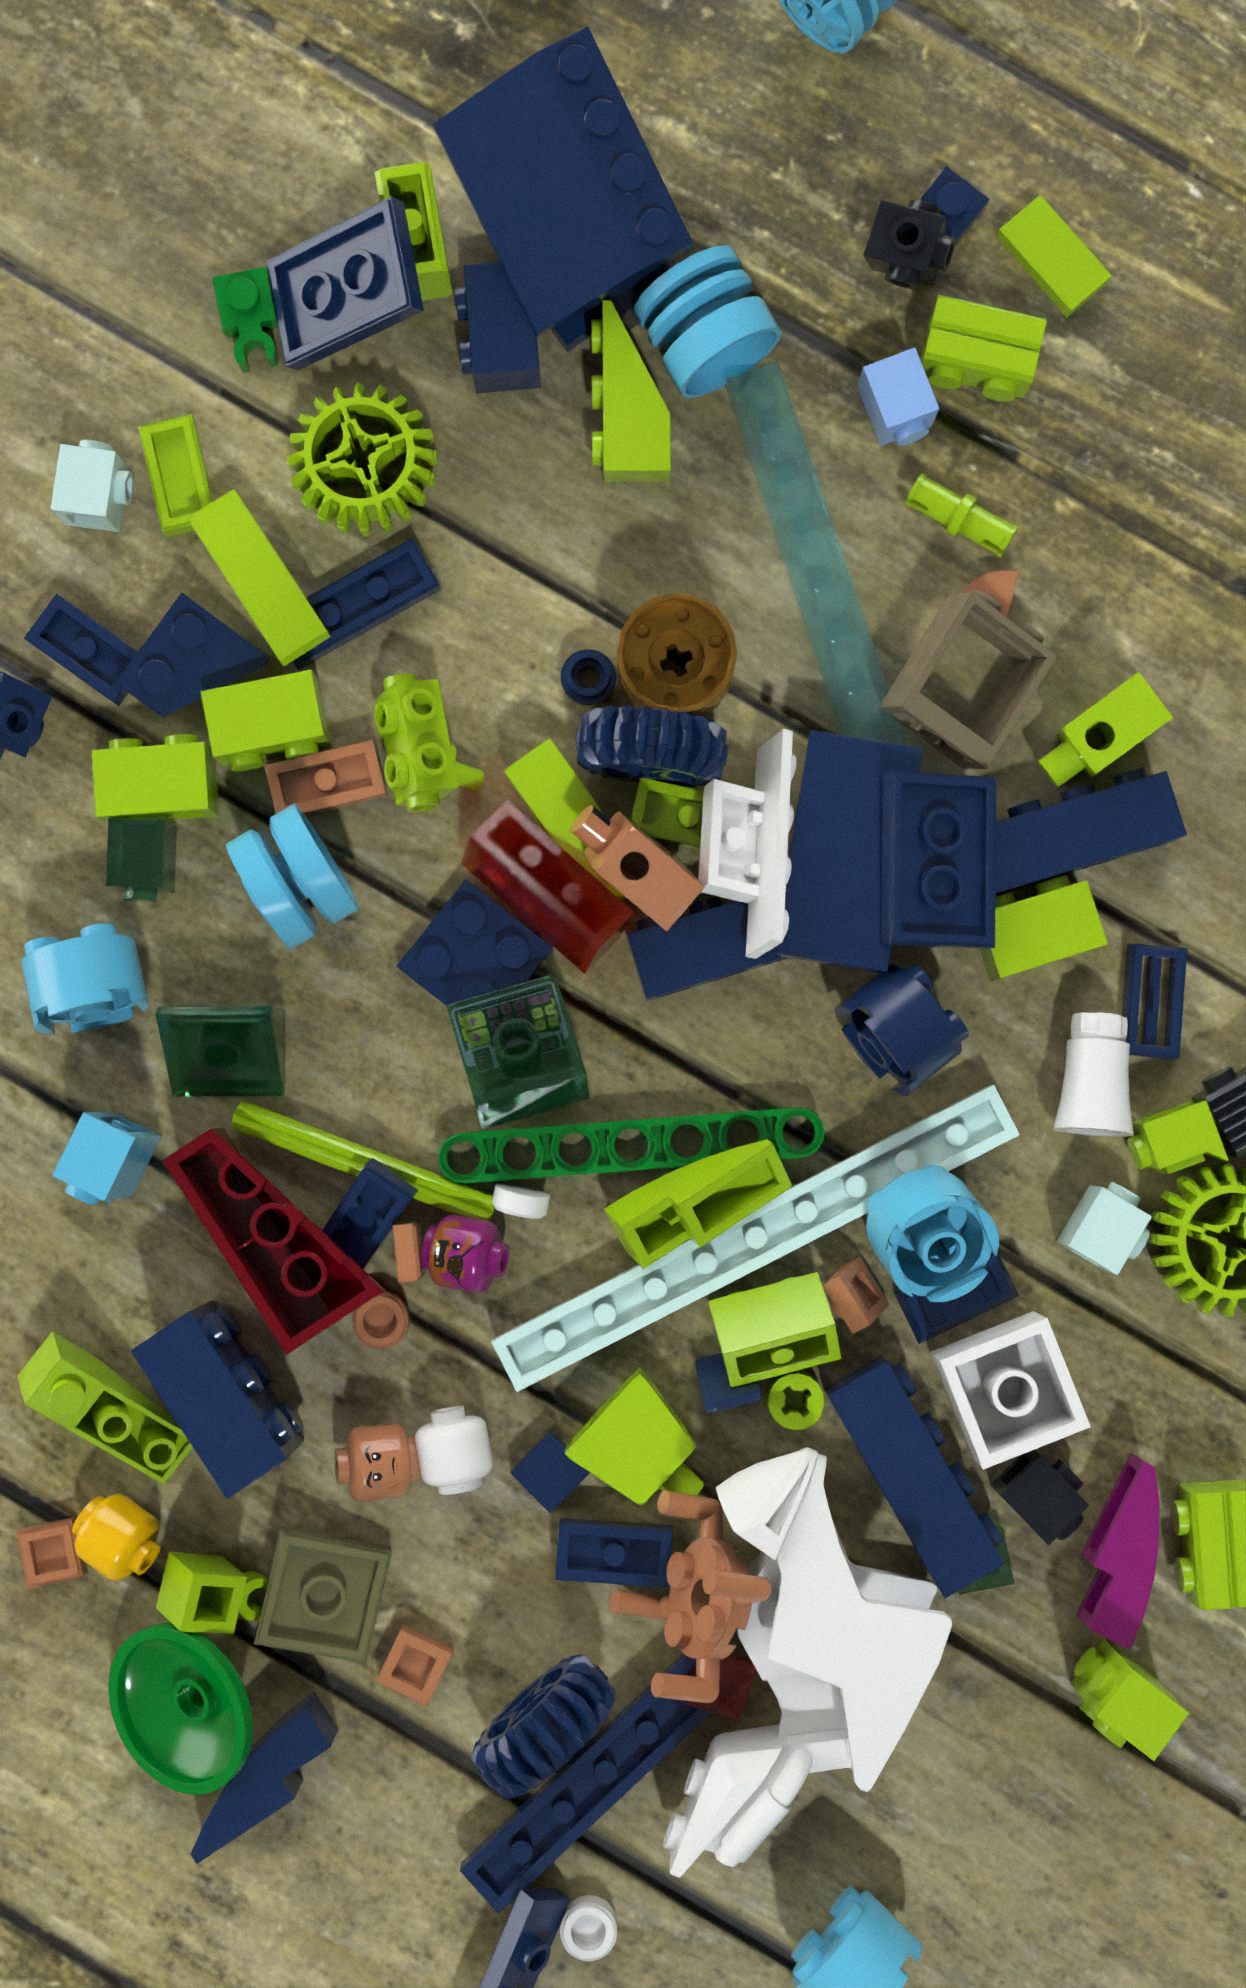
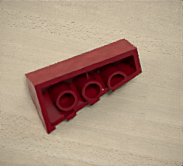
(274, 1249)

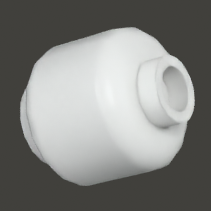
(454, 1451)

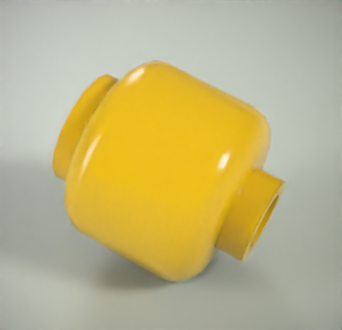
(116, 1536)

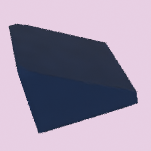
(716, 1386)

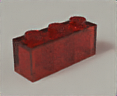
(546, 886)

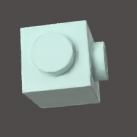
(91, 486)
(1107, 1227)

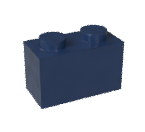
(502, 340)

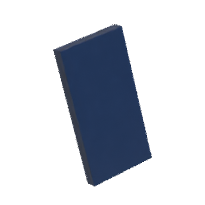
(838, 852)

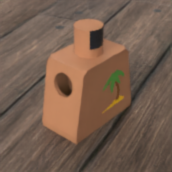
(646, 875)

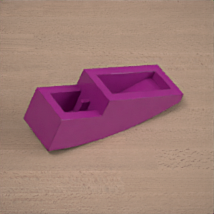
(1125, 1553)

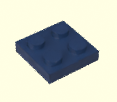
(473, 949)

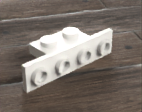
(748, 843)

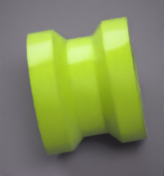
(789, 1391)

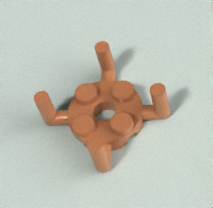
(706, 1600)

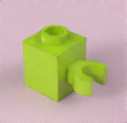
(206, 1593)

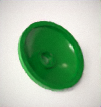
(180, 1708)

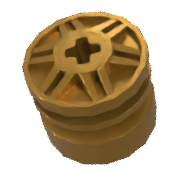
(690, 630)

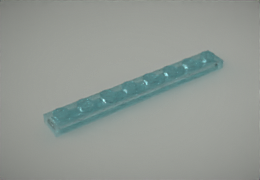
(812, 554)

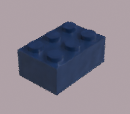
(220, 1396)

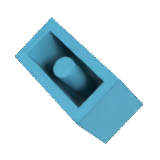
(105, 1157)

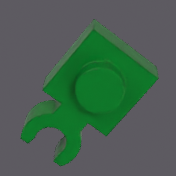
(247, 310)

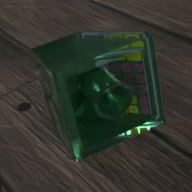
(518, 1051)

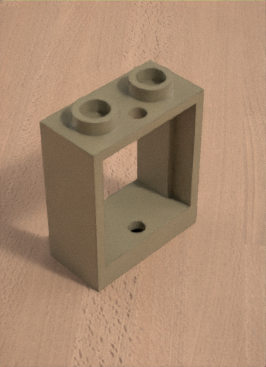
(934, 725)

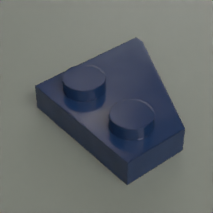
(185, 656)

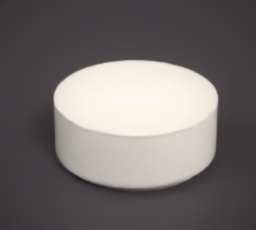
(520, 1200)
(588, 1928)

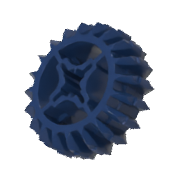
(651, 745)
(543, 1726)

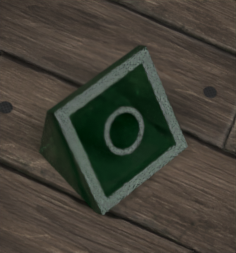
(224, 1050)

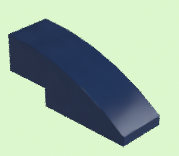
(268, 1776)

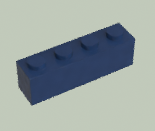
(914, 1475)

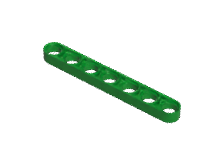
(603, 1136)

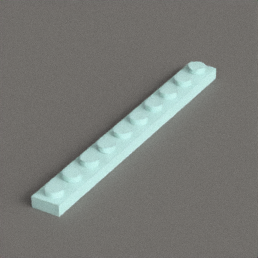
(774, 1230)

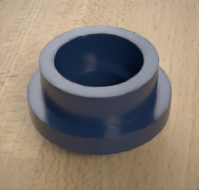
(588, 660)

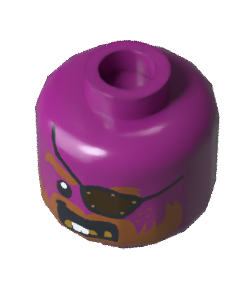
(464, 1253)

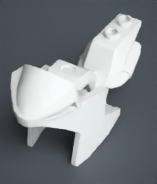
(835, 1644)

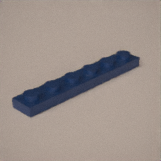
(580, 1792)

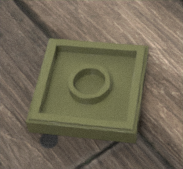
(322, 1595)

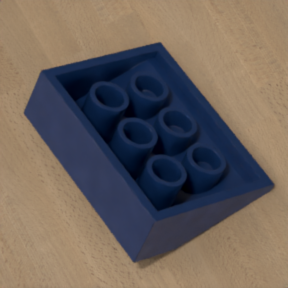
(563, 182)

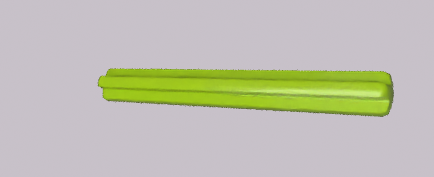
(352, 1158)

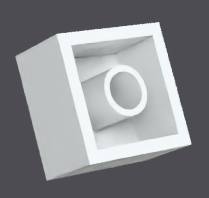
(1010, 1389)

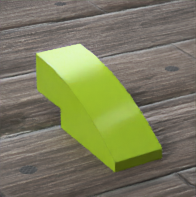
(258, 577)
(555, 799)
(697, 1201)

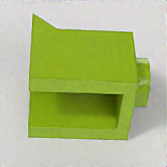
(1176, 1138)

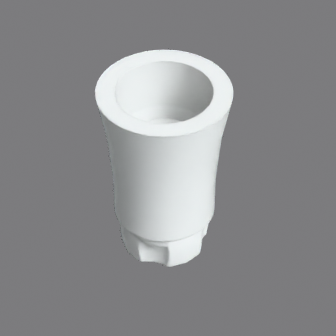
(1096, 1078)

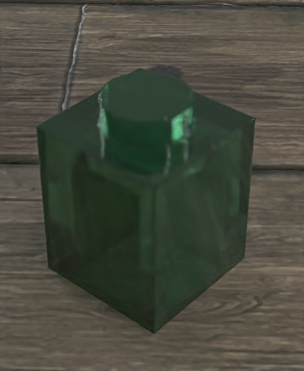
(141, 858)

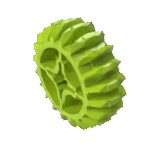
(342, 467)
(1216, 1257)

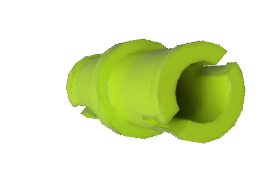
(961, 515)

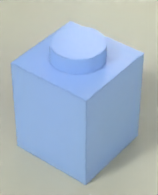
(898, 398)

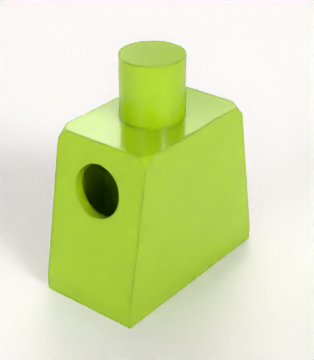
(1124, 720)
(636, 1443)

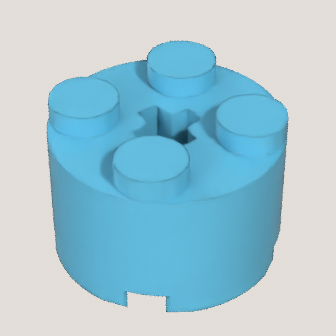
(83, 979)
(931, 1234)
(857, 1948)

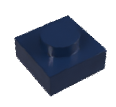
(957, 200)

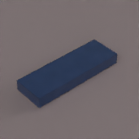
(370, 597)

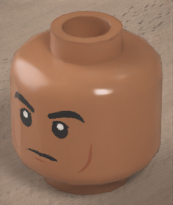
(377, 1462)

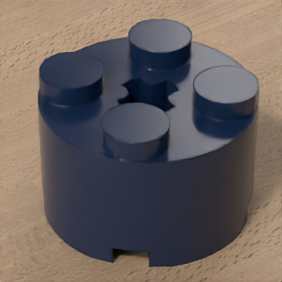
(901, 1027)

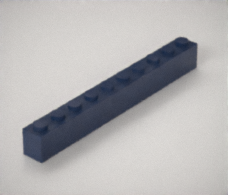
(1029, 850)

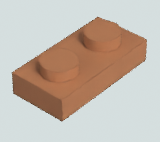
(328, 779)

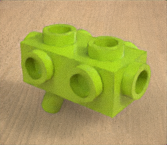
(417, 744)

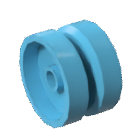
(286, 880)

